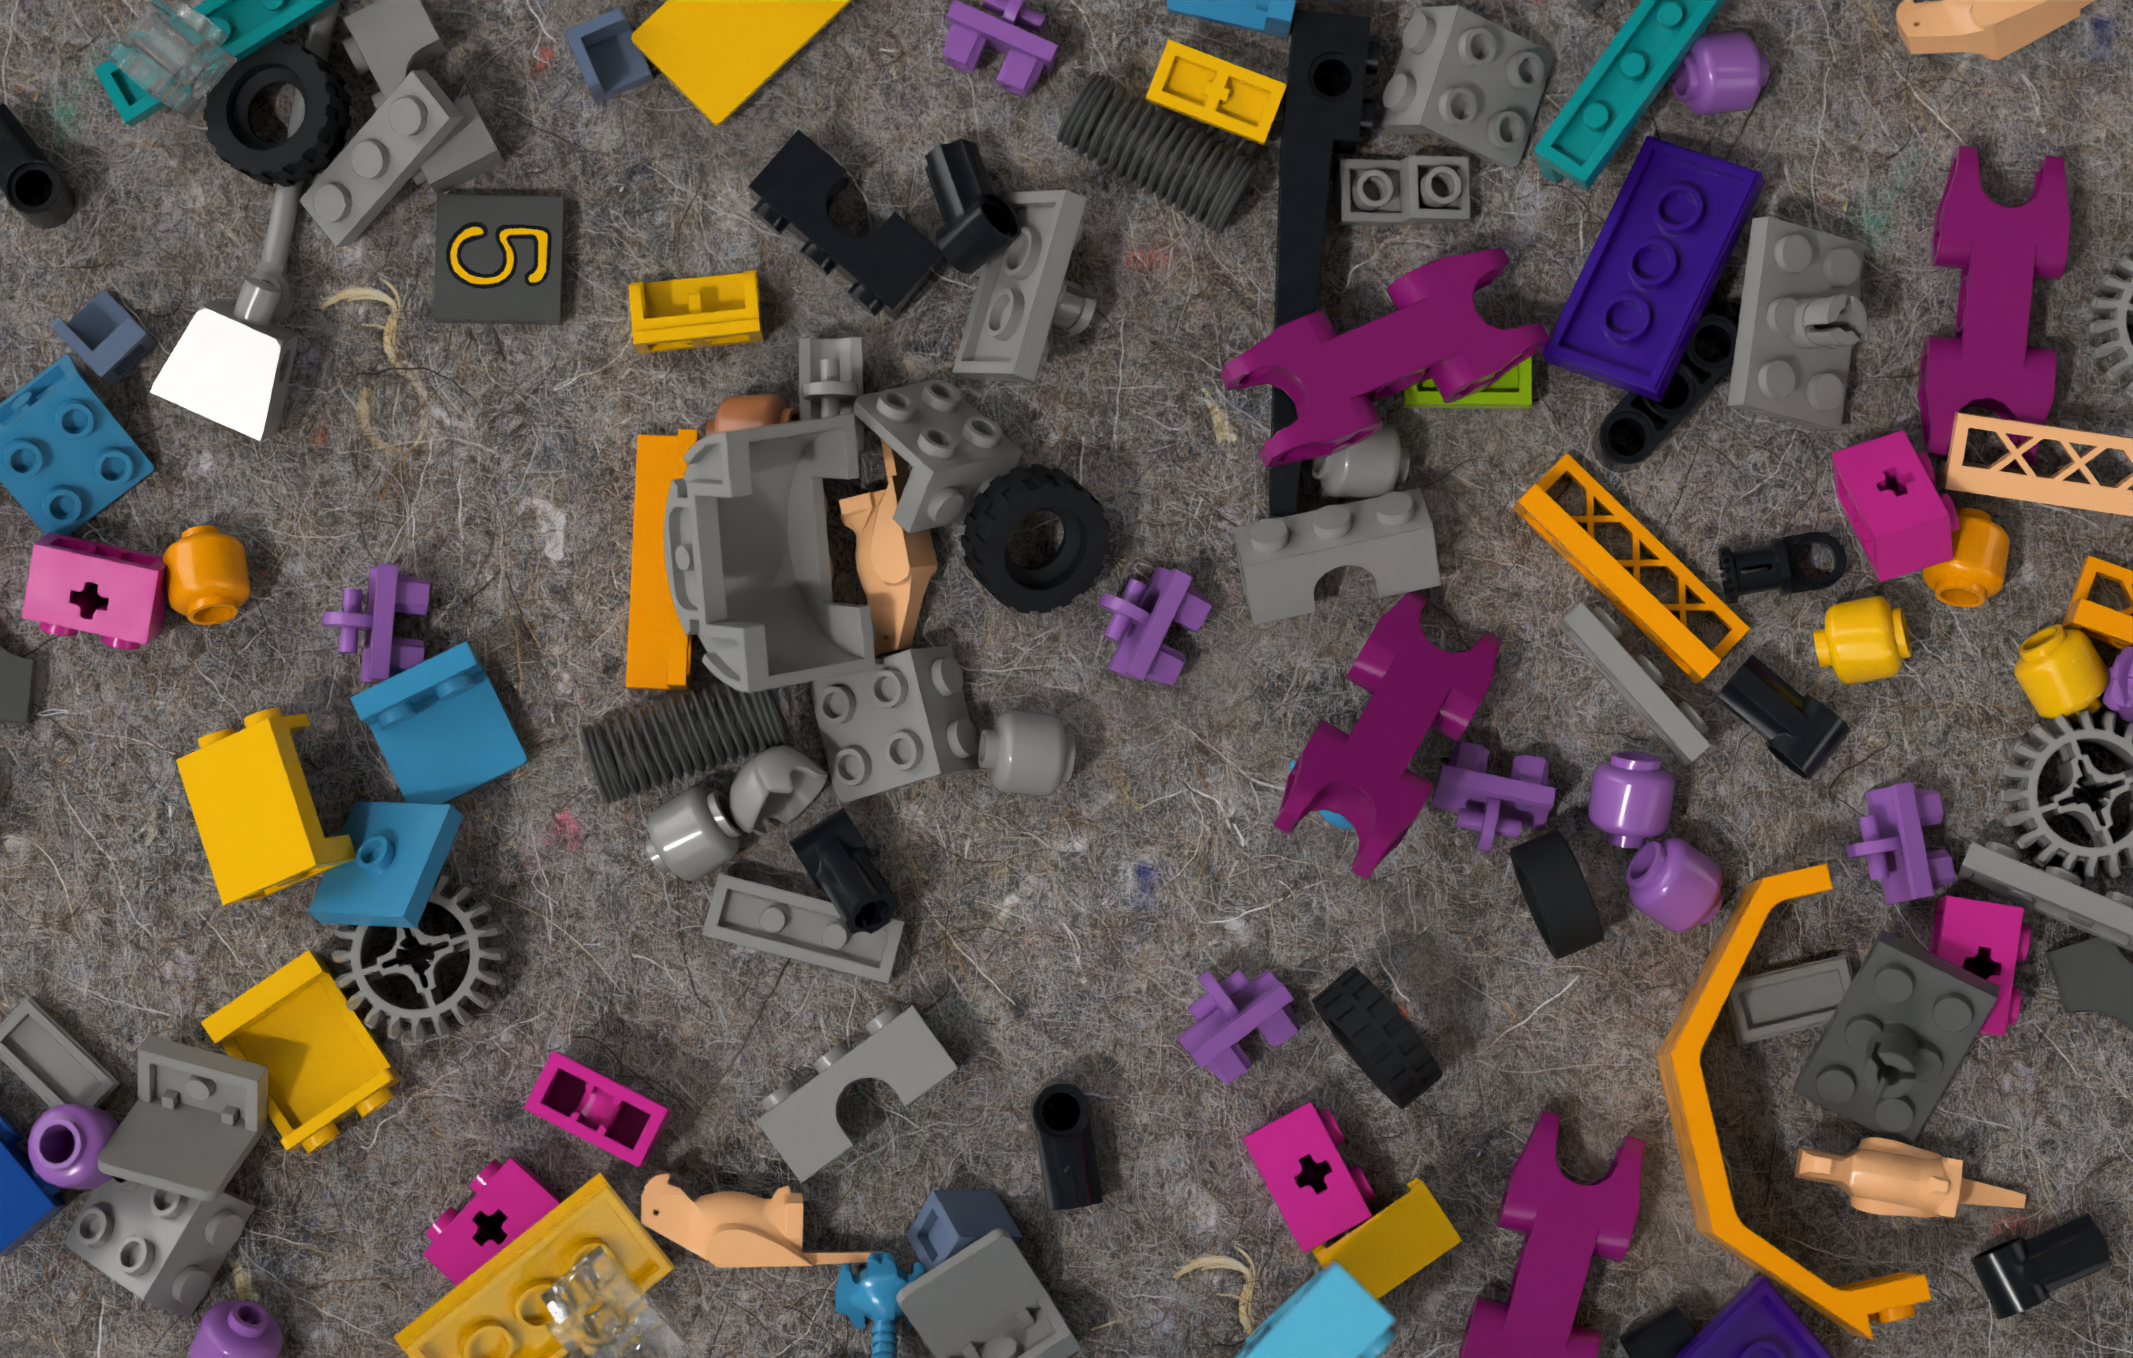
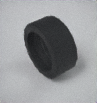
(1557, 894)

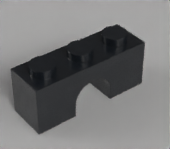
(882, 266)

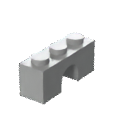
(392, 42)
(1289, 554)
(806, 1120)

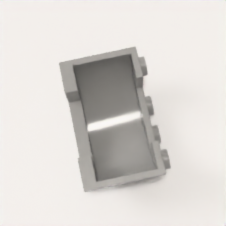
(755, 558)

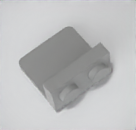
(1466, 83)
(945, 443)
(895, 723)
(190, 1122)
(158, 1240)
(986, 1306)

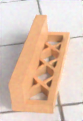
(2037, 486)

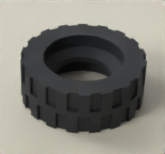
(315, 140)
(1067, 570)
(1377, 1037)

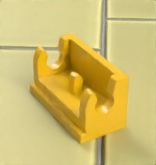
(1216, 92)
(695, 312)
(1394, 1242)

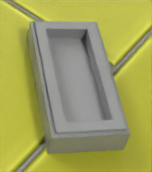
(1787, 999)
(53, 1058)

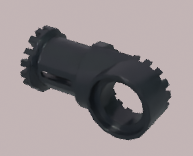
(1782, 566)

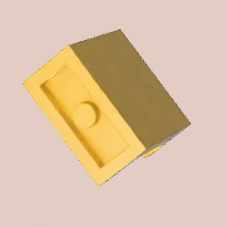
(258, 809)
(315, 1051)

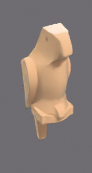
(1981, 26)
(890, 561)
(1901, 1180)
(735, 1226)

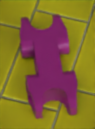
(1997, 258)
(1343, 375)
(1367, 771)
(1562, 1232)

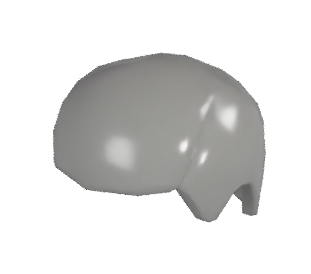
(774, 785)

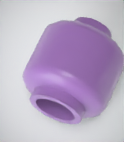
(1721, 73)
(1631, 798)
(1675, 884)
(67, 1145)
(237, 1331)

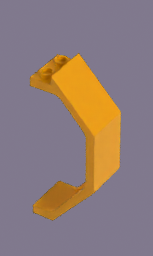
(1678, 1060)

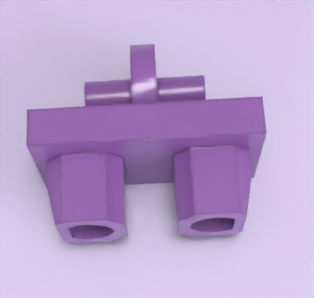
(1025, 52)
(387, 595)
(1143, 620)
(1494, 802)
(1896, 843)
(1232, 1012)

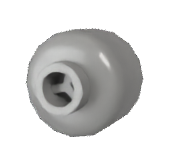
(1364, 468)
(1027, 753)
(692, 834)

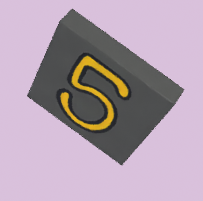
(499, 259)

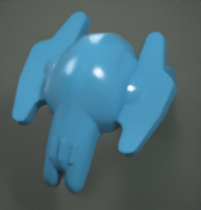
(874, 1297)

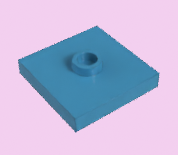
(394, 868)

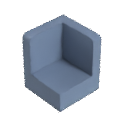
(608, 55)
(106, 337)
(955, 1221)

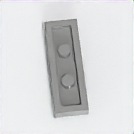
(381, 158)
(1636, 682)
(2049, 892)
(799, 929)

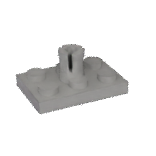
(1027, 291)
(1797, 324)

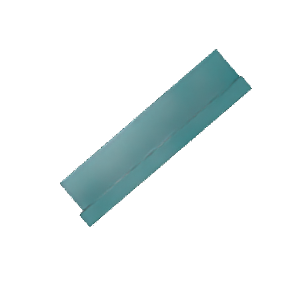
(249, 28)
(1621, 88)

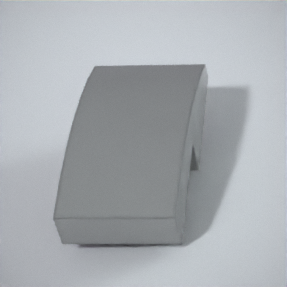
(1401, 191)

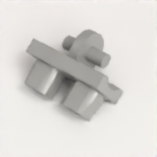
(831, 378)

